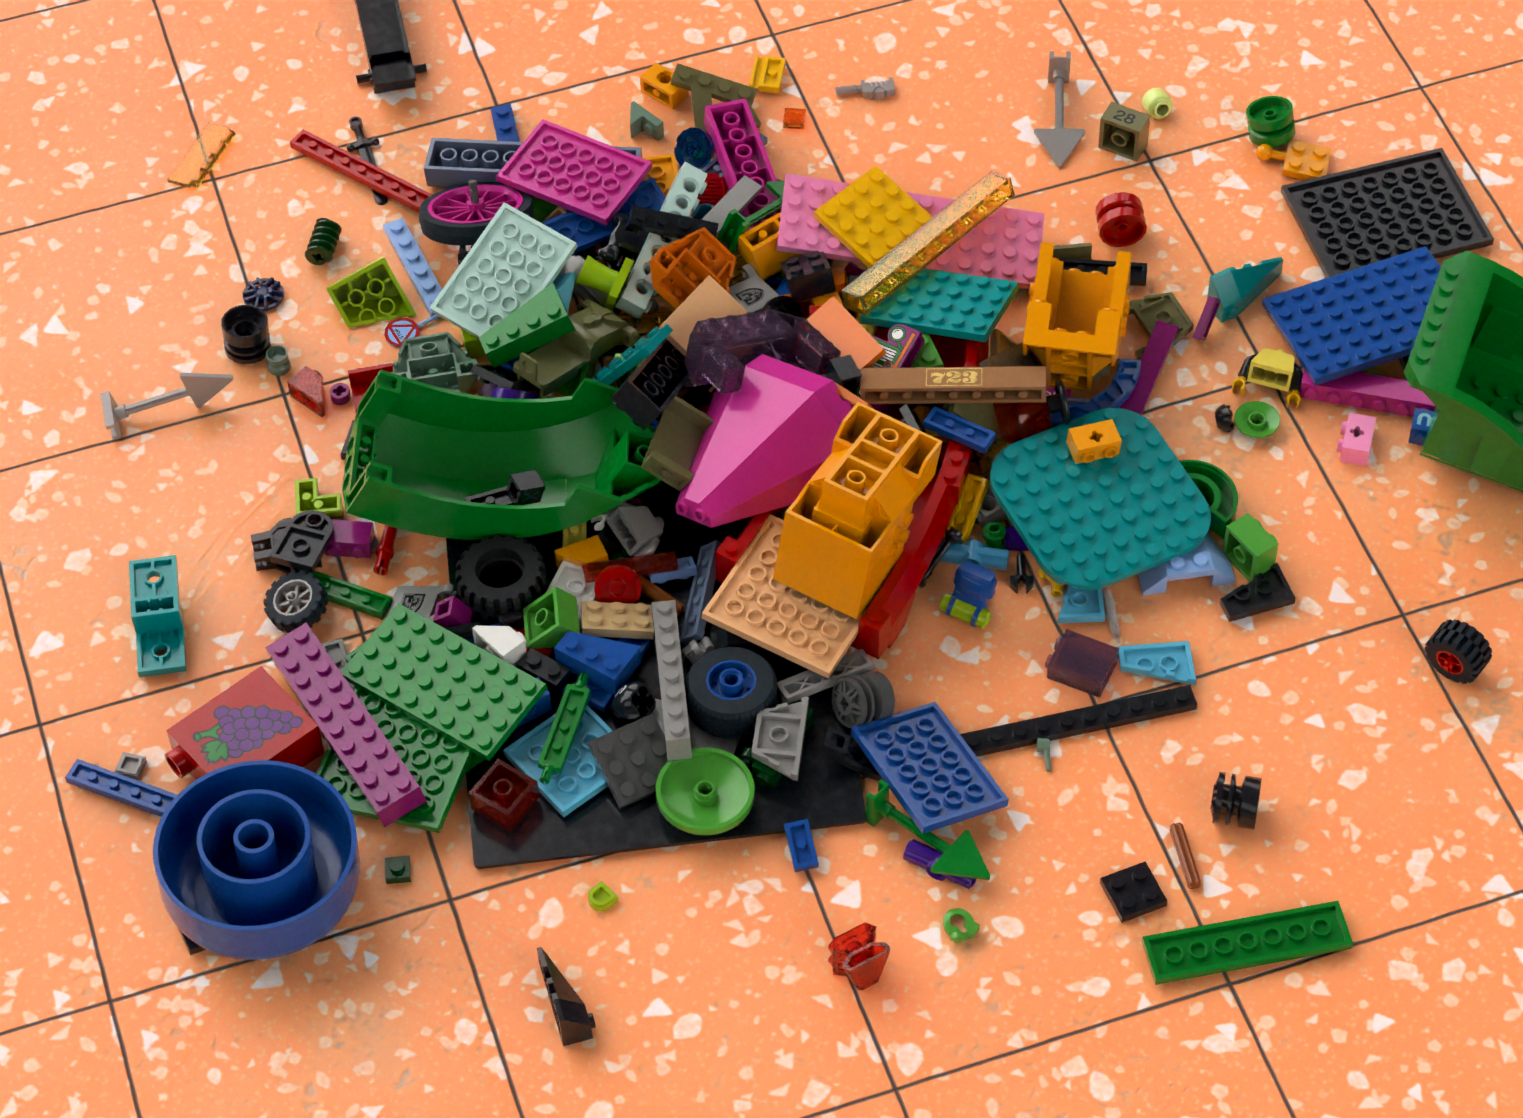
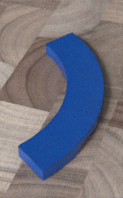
(1111, 397)

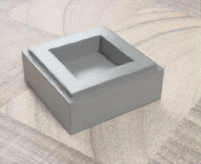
(131, 765)

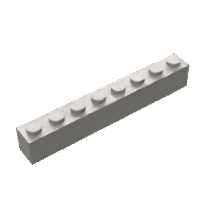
(671, 680)

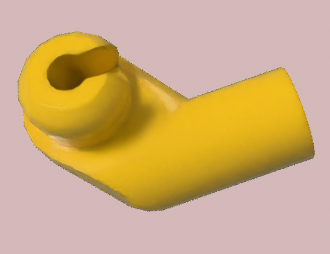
(1056, 589)

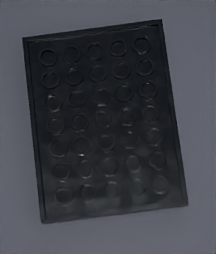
(1386, 211)

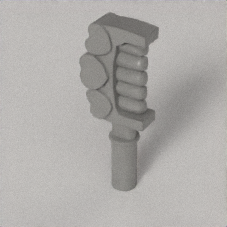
(872, 90)

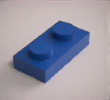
(801, 845)

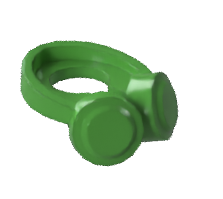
(954, 932)

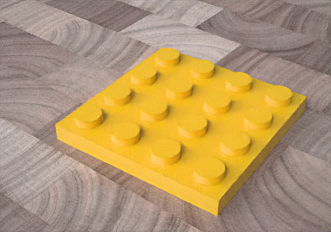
(872, 216)

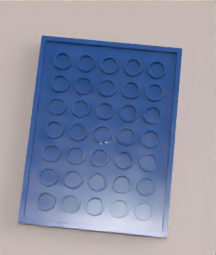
(1356, 315)

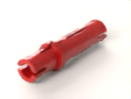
(385, 550)

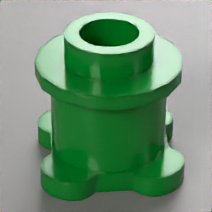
(993, 535)

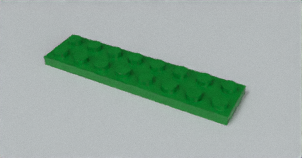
(1247, 942)

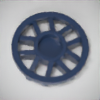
(263, 293)

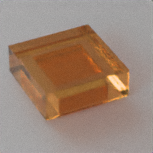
(794, 118)

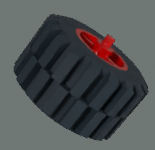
(1458, 651)

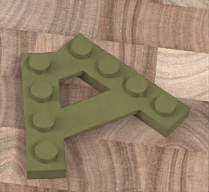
(708, 86)

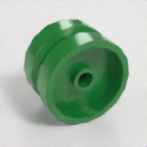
(1270, 121)

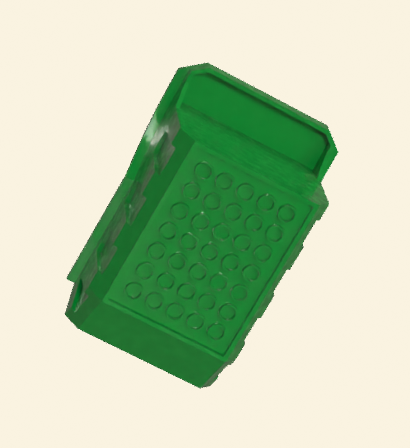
(1473, 368)

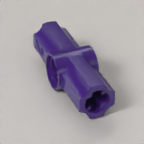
(926, 856)

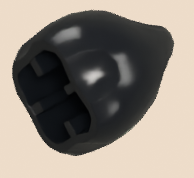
(633, 702)

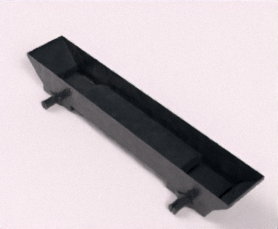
(386, 46)

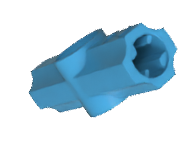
(976, 553)

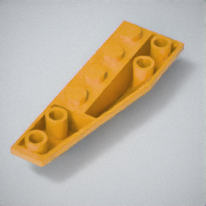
(759, 248)

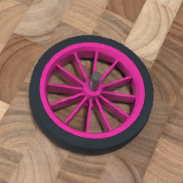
(464, 211)

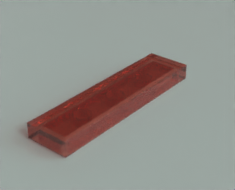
(641, 565)

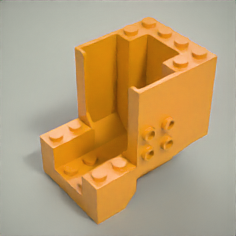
(1076, 318)
(856, 511)

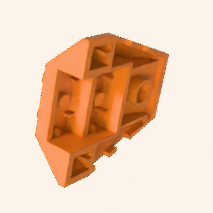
(687, 263)

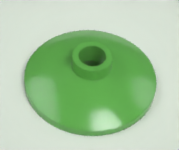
(1257, 419)

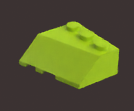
(370, 295)

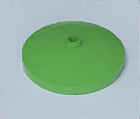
(705, 792)

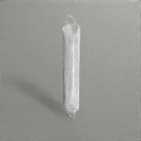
(1111, 613)

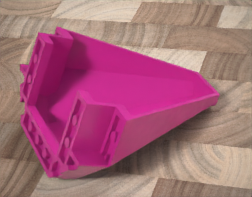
(762, 443)

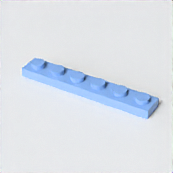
(413, 262)

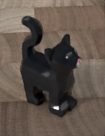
(622, 242)

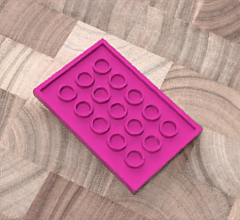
(574, 172)

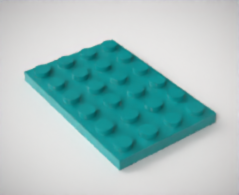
(946, 305)

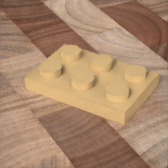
(617, 620)

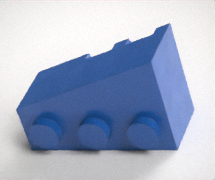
(604, 660)

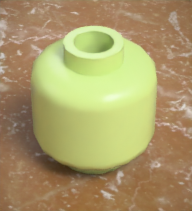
(1157, 103)

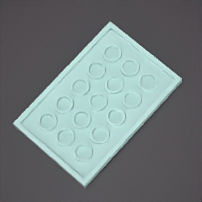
(502, 271)

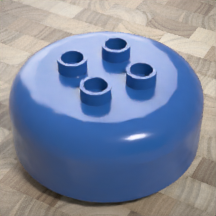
(257, 859)

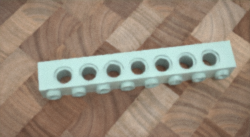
(687, 178)

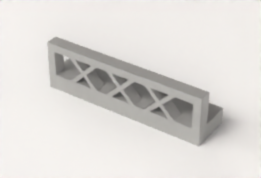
(809, 682)

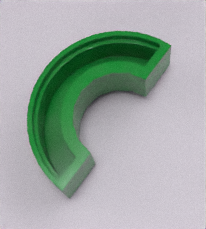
(1217, 490)

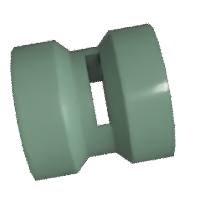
(278, 360)

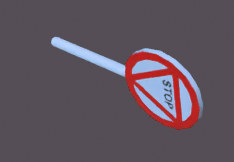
(404, 328)

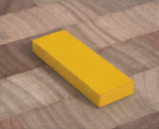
(969, 505)

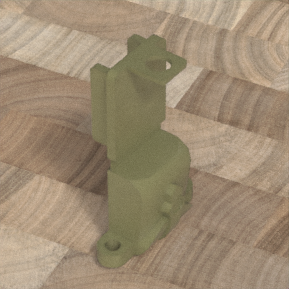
(559, 360)

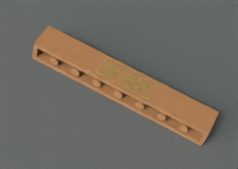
(953, 385)

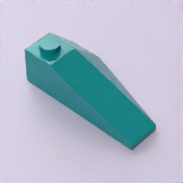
(1242, 286)

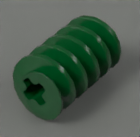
(323, 241)

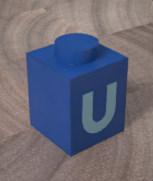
(1420, 426)

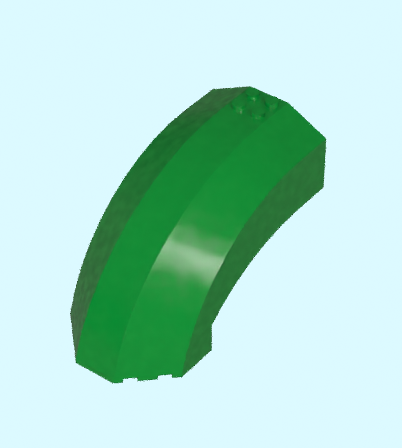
(431, 447)

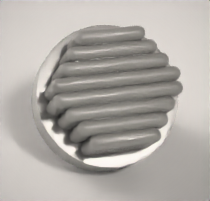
(696, 650)

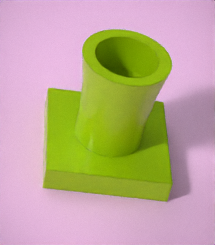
(605, 279)

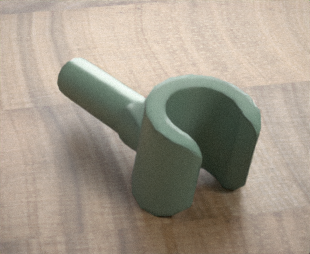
(1043, 746)

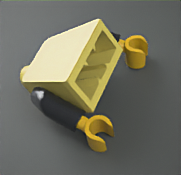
(1273, 370)

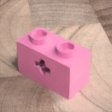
(1357, 439)

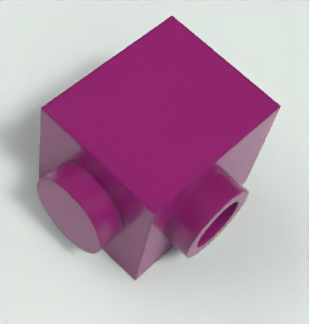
(452, 612)

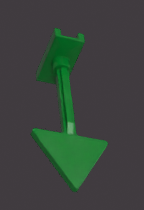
(737, 225)
(958, 859)

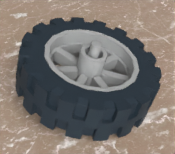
(289, 588)

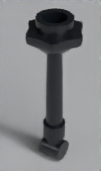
(953, 537)

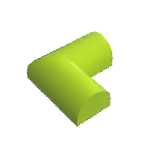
(308, 499)

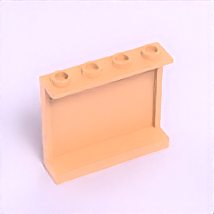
(705, 302)

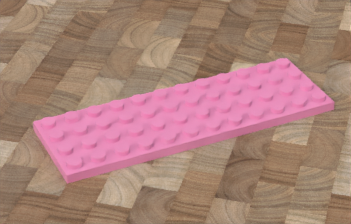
(998, 248)

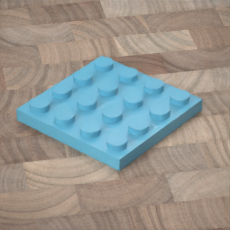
(580, 776)

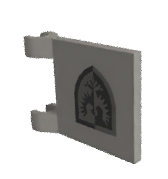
(753, 291)
(421, 598)

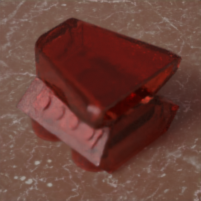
(859, 955)

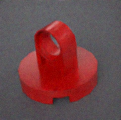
(618, 584)

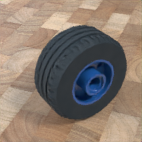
(729, 690)

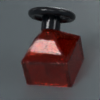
(1027, 419)

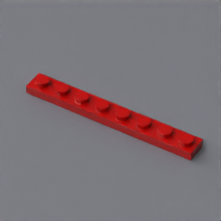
(359, 170)

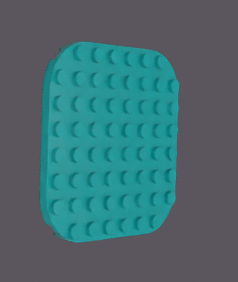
(1101, 516)

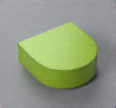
(601, 897)

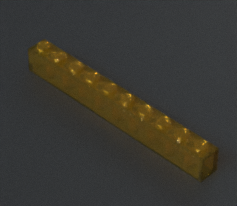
(928, 243)

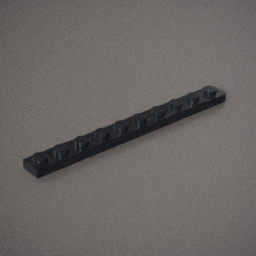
(1081, 720)

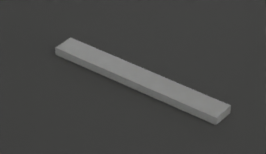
(736, 198)

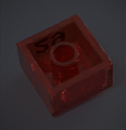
(504, 795)

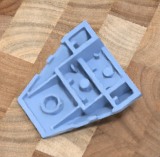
(1203, 561)

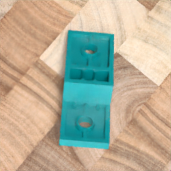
(157, 616)

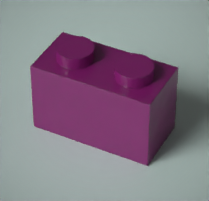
(352, 539)

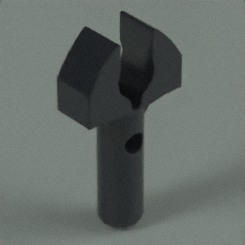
(1021, 575)

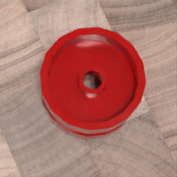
(1120, 219)

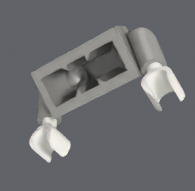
(633, 527)

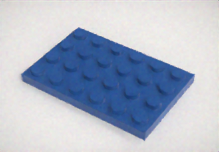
(929, 767)

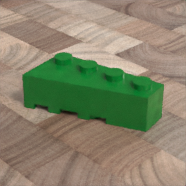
(528, 327)

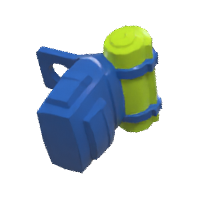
(971, 595)

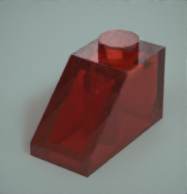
(309, 390)

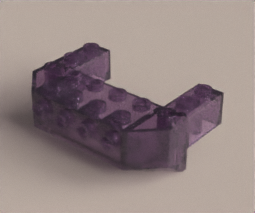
(724, 346)

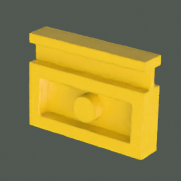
(768, 74)

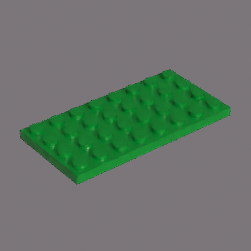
(444, 681)

